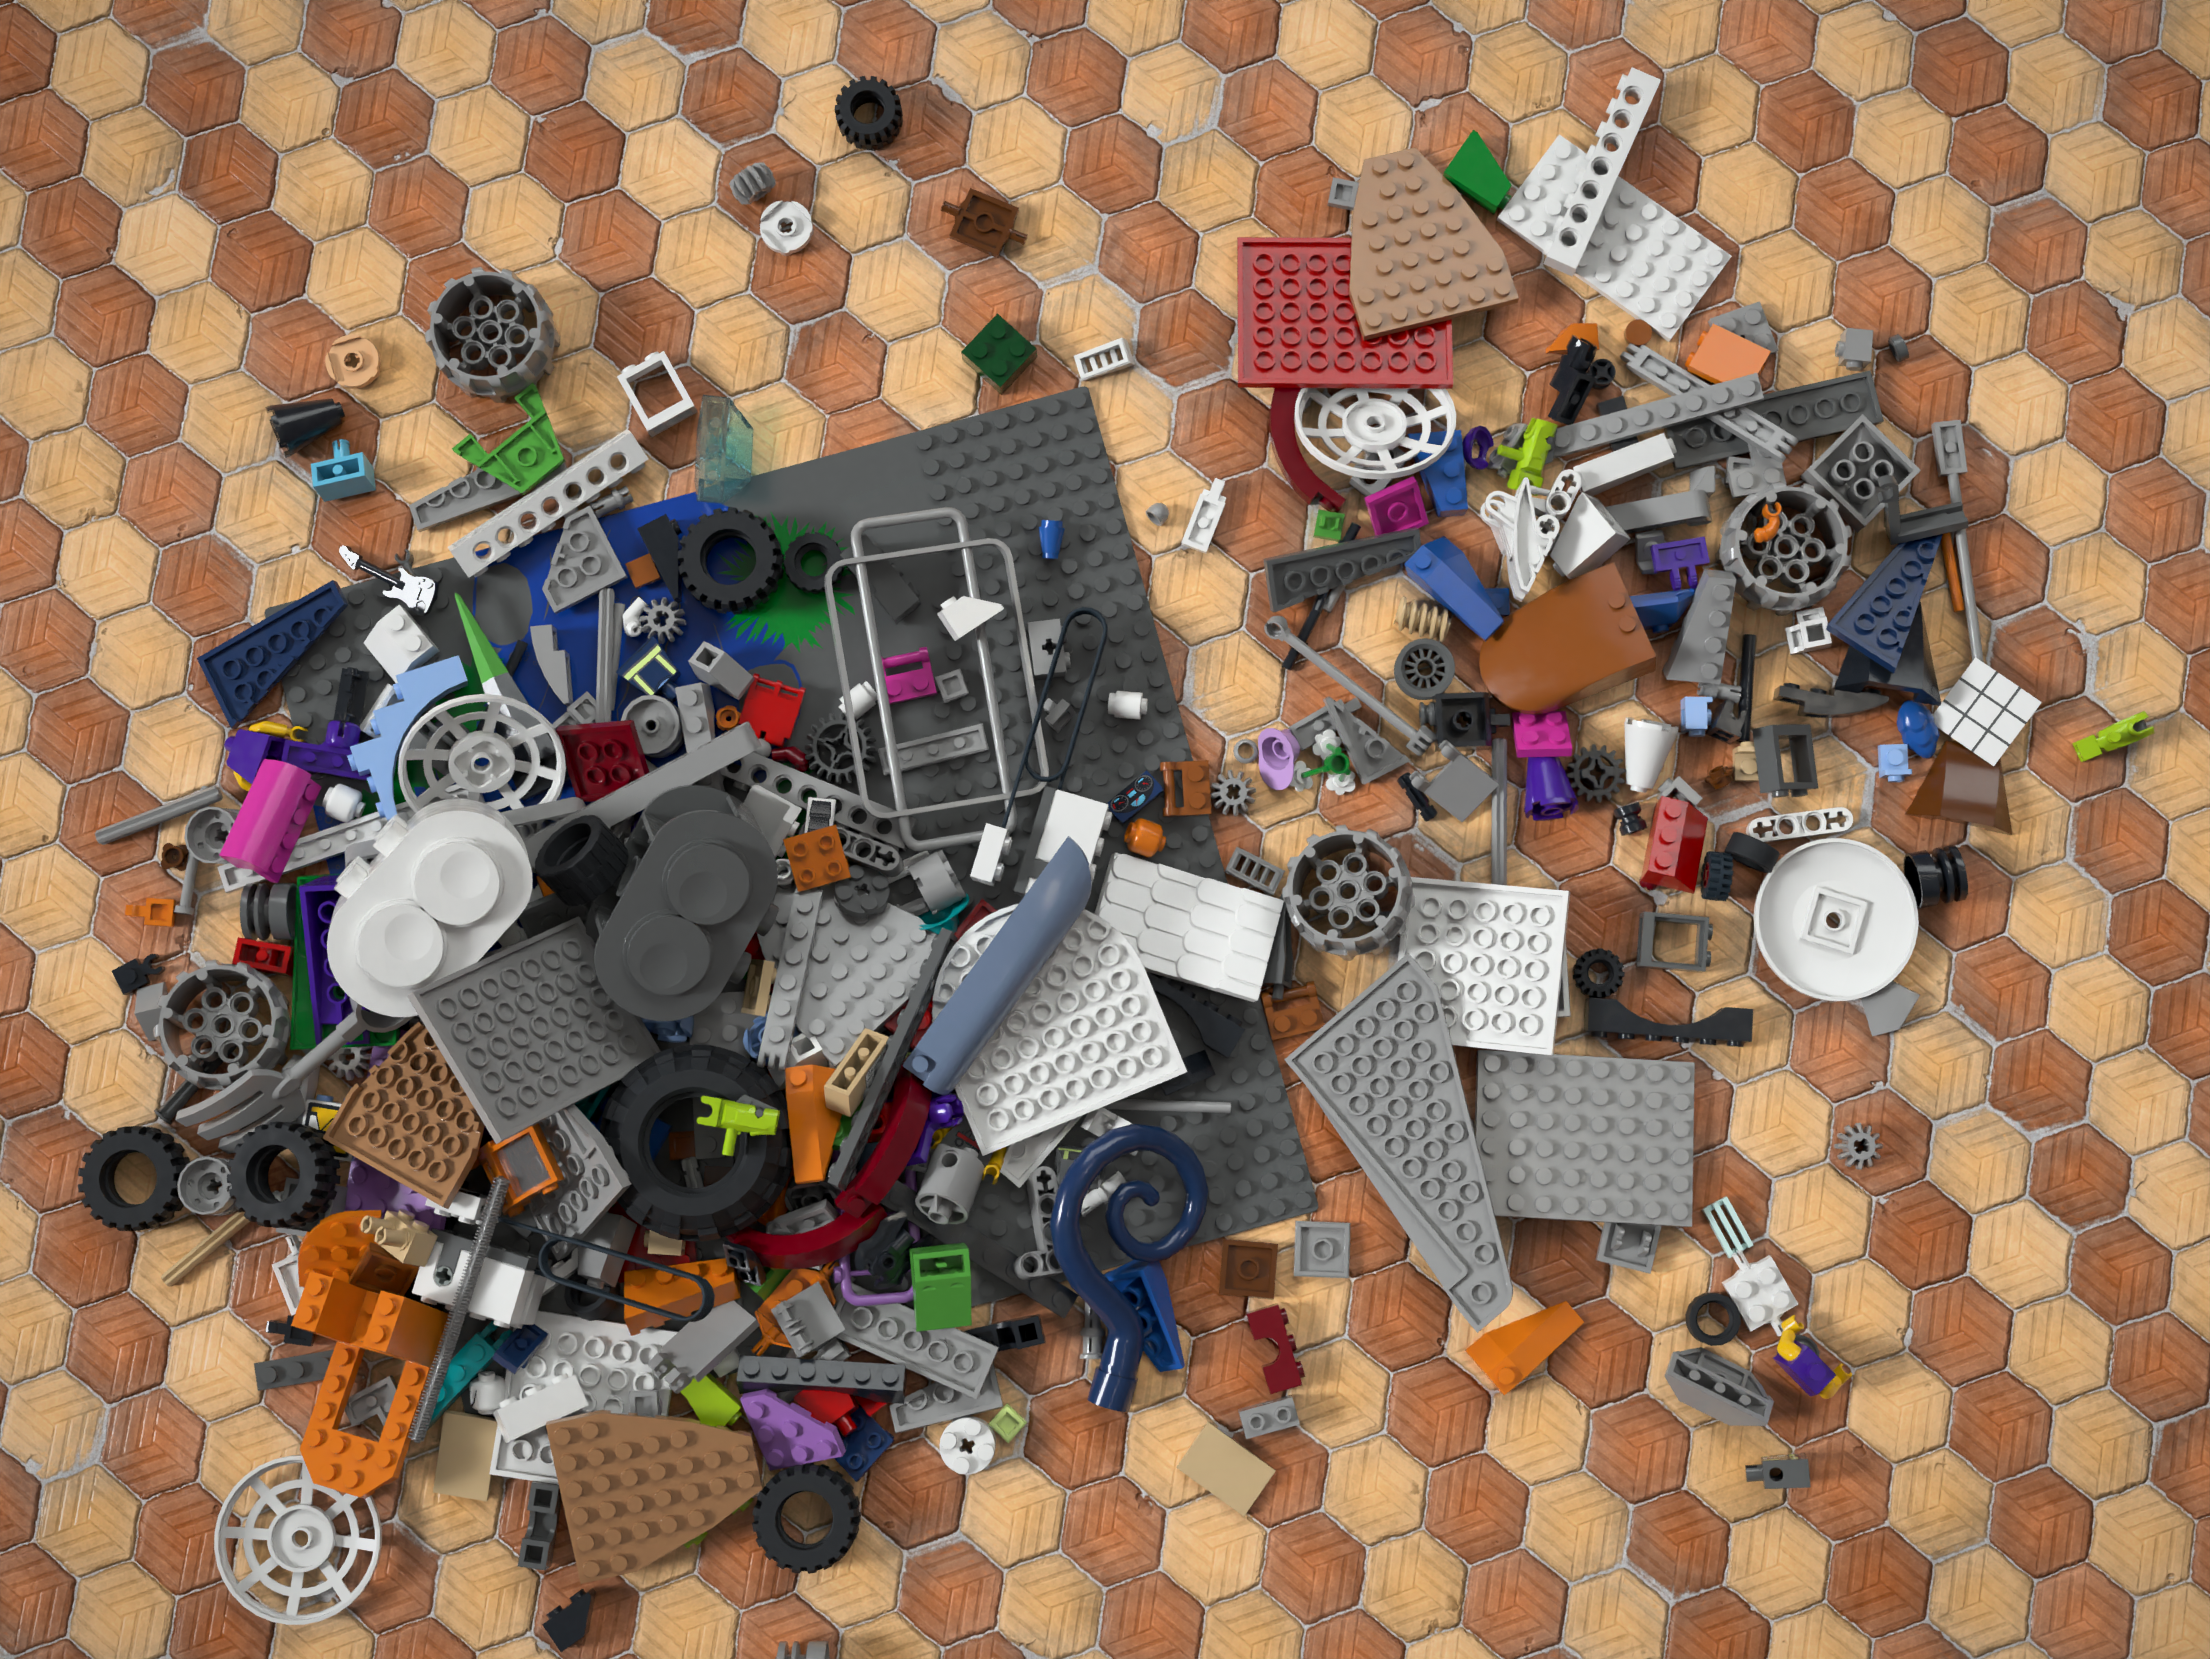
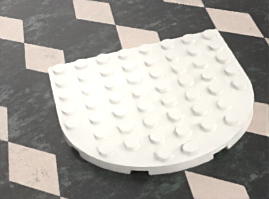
(1071, 1041)

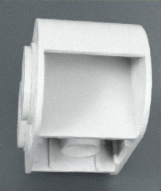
(426, 902)

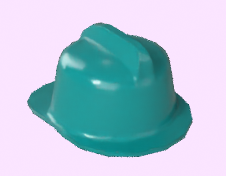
(945, 918)

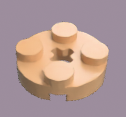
(340, 354)

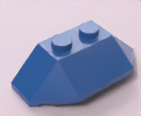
(1661, 609)

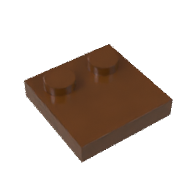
(1248, 1269)

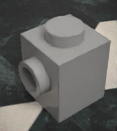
(1854, 348)

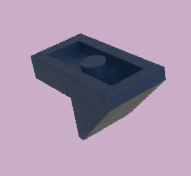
(520, 1347)

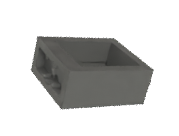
(1769, 759)
(1645, 941)

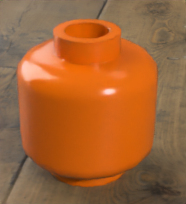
(1144, 837)

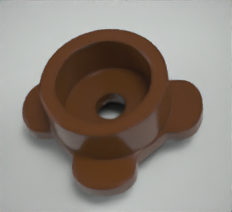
(1719, 777)
(169, 851)

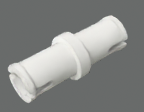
(1102, 1194)

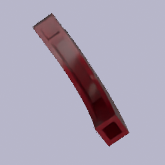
(1288, 454)
(894, 1148)
(815, 1246)

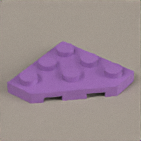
(788, 1431)

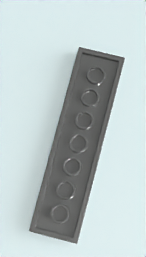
(1801, 411)

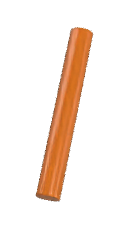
(1952, 573)

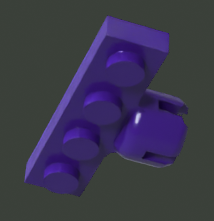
(327, 757)
(940, 1116)

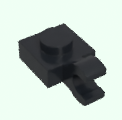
(292, 1334)

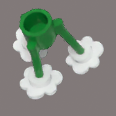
(1334, 763)

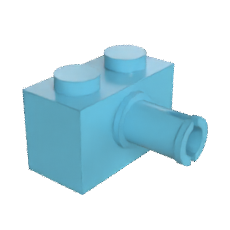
(344, 474)

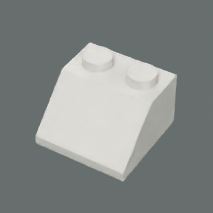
(400, 643)

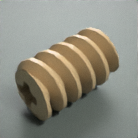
(1422, 619)

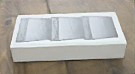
(819, 813)

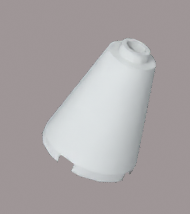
(1646, 751)

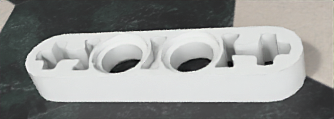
(1799, 824)

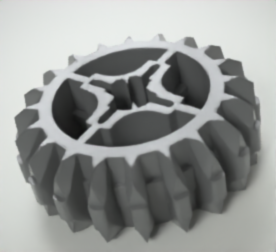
(836, 761)

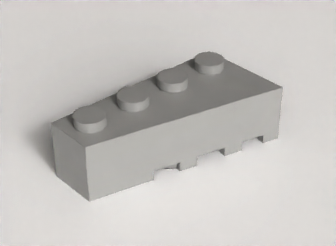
(1703, 637)

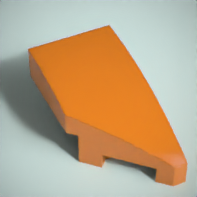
(1582, 330)

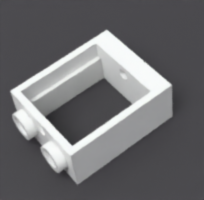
(668, 416)

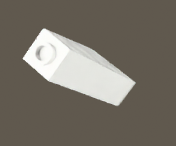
(1625, 464)

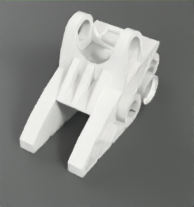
(1521, 533)

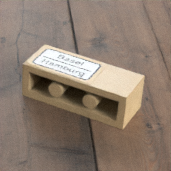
(855, 1073)

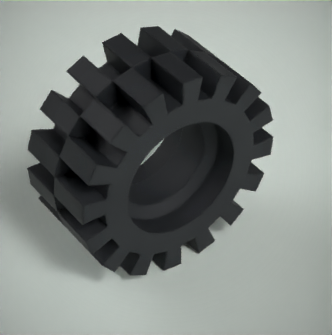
(1614, 968)

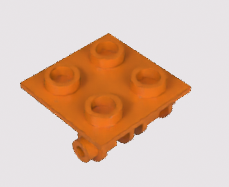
(817, 858)

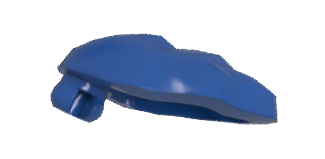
(1917, 728)

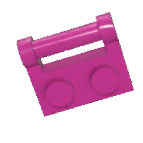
(909, 684)

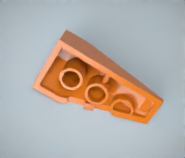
(810, 1122)
(1519, 1347)

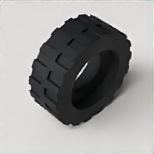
(799, 548)

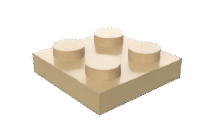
(757, 988)

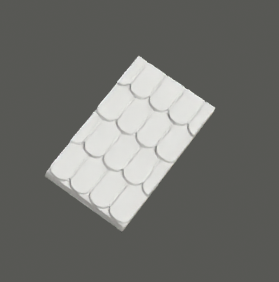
(1191, 925)

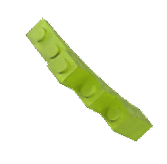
(714, 1407)

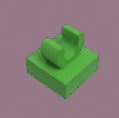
(1329, 525)

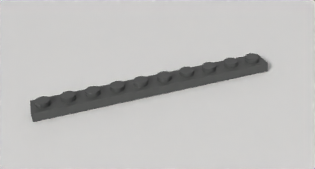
(888, 1068)

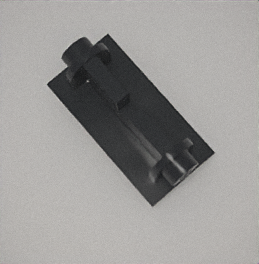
(351, 695)

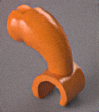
(1770, 530)

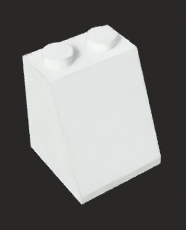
(1587, 538)

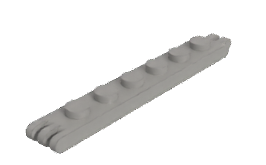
(1738, 421)
(790, 978)

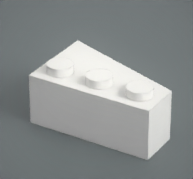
(539, 1406)

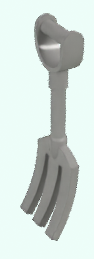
(274, 1089)

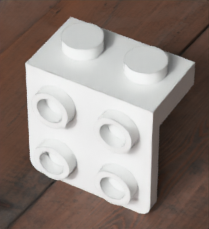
(774, 816)

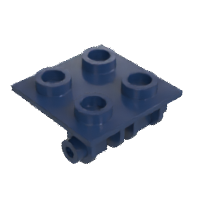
(863, 1445)

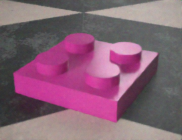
(1397, 507)
(1541, 734)

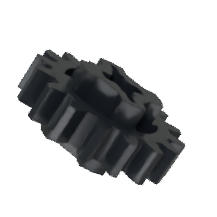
(1594, 761)

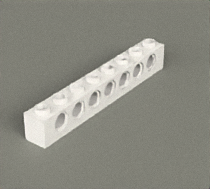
(1642, 88)
(532, 503)

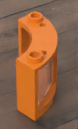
(526, 1163)

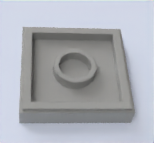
(1322, 1249)

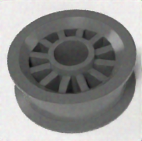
(1431, 646)

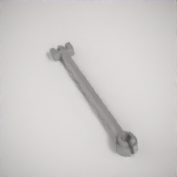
(1419, 740)

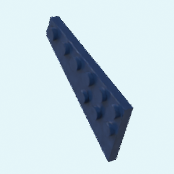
(1884, 606)
(259, 657)

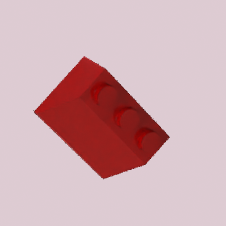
(1674, 845)

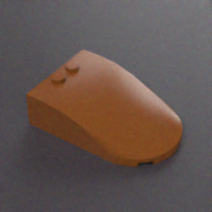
(1567, 645)

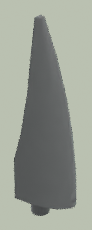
(1281, 960)

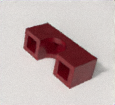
(1283, 1371)

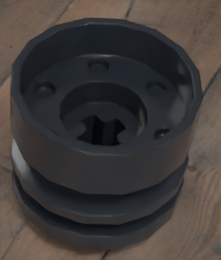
(1936, 876)

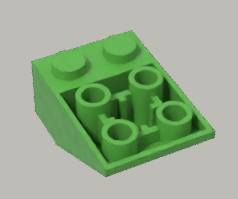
(941, 1286)

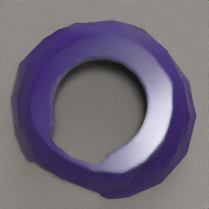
(1484, 440)

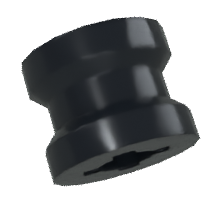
(1604, 370)

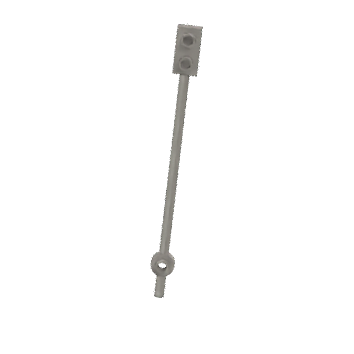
(1952, 463)

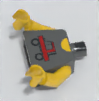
(963, 1137)

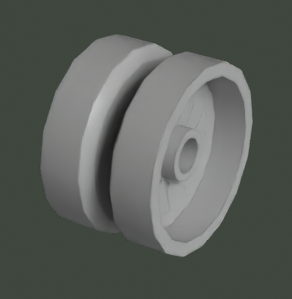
(668, 733)

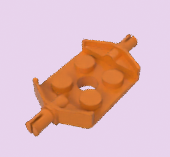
(792, 1284)

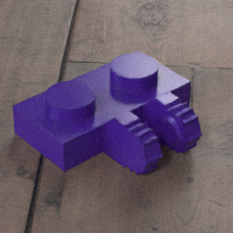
(1680, 555)

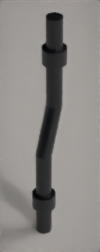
(1316, 609)

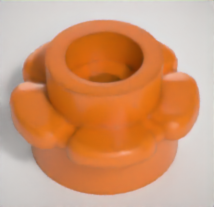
(723, 713)

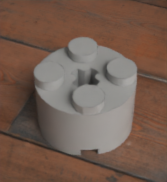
(937, 881)

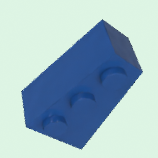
(1445, 477)

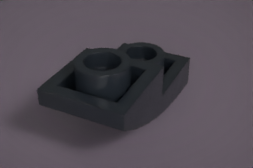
(747, 1264)

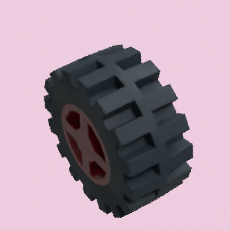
(1716, 876)

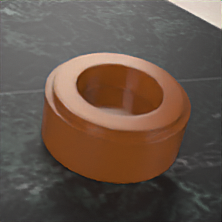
(1638, 332)

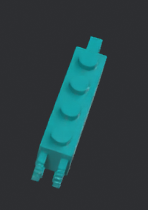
(466, 1366)

